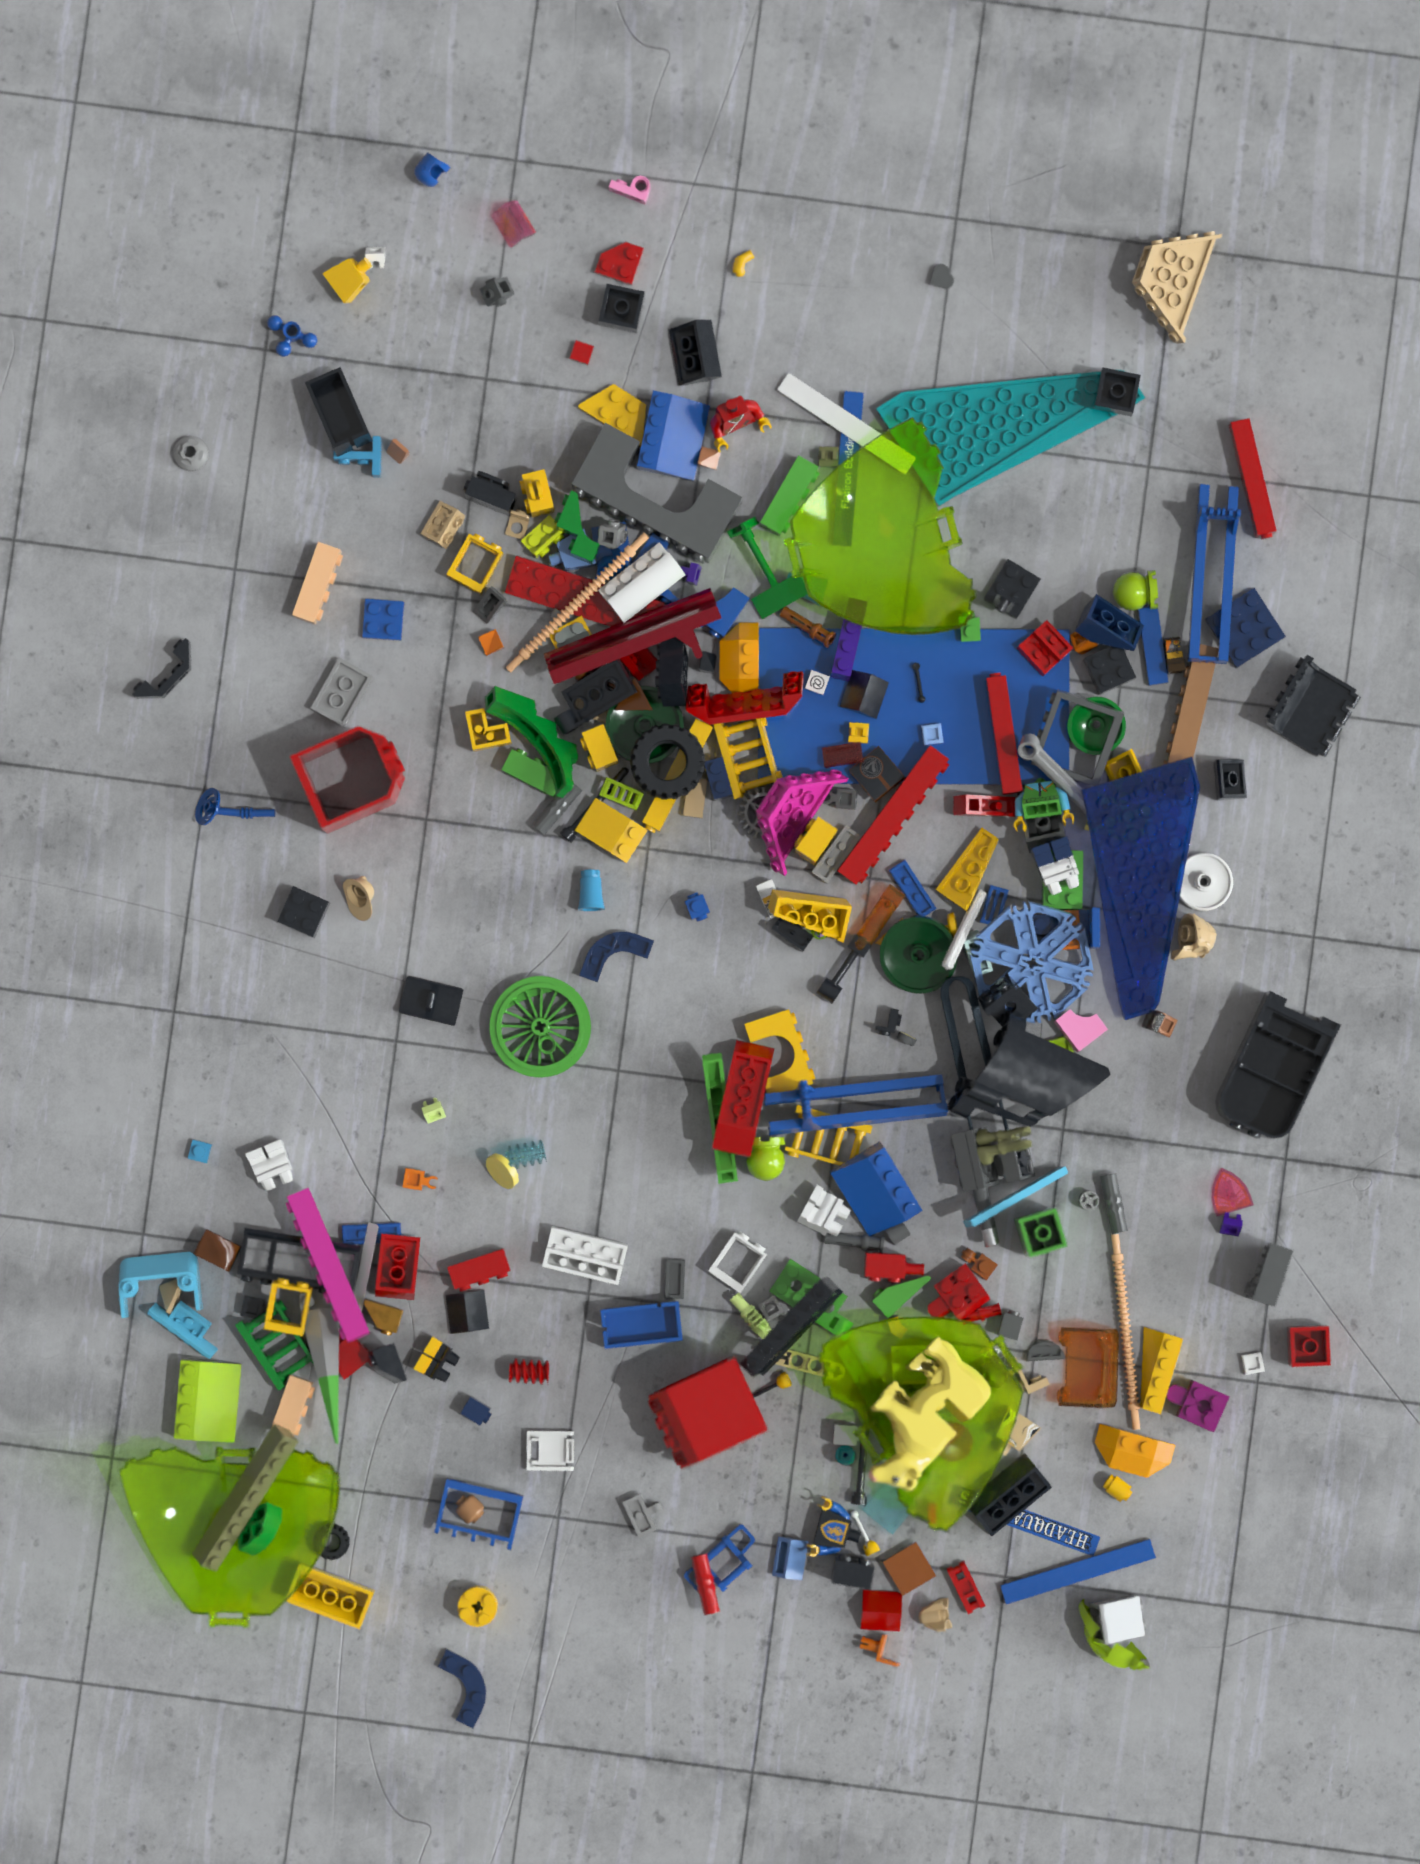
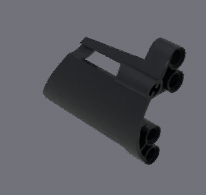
(1028, 1073)

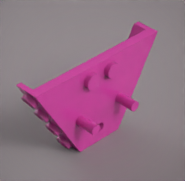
(790, 809)

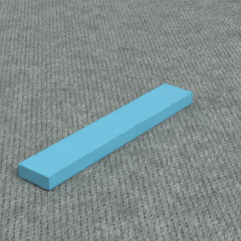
(1015, 1197)

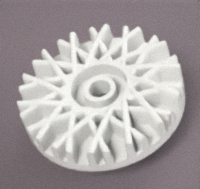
(1218, 882)

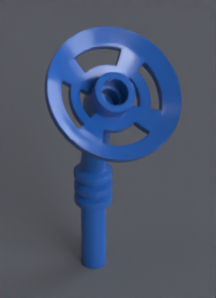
(213, 808)

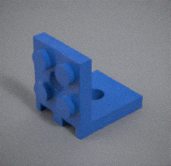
(1091, 922)

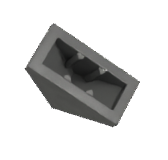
(490, 605)

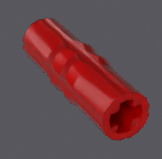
(705, 1584)

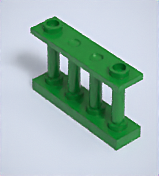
(268, 1361)

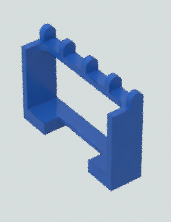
(463, 1486)

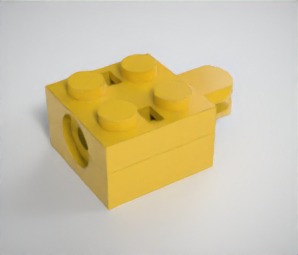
(538, 493)

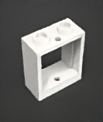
(757, 1248)

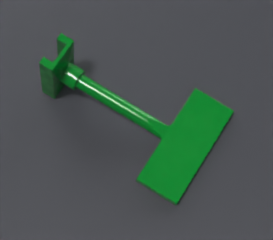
(780, 593)

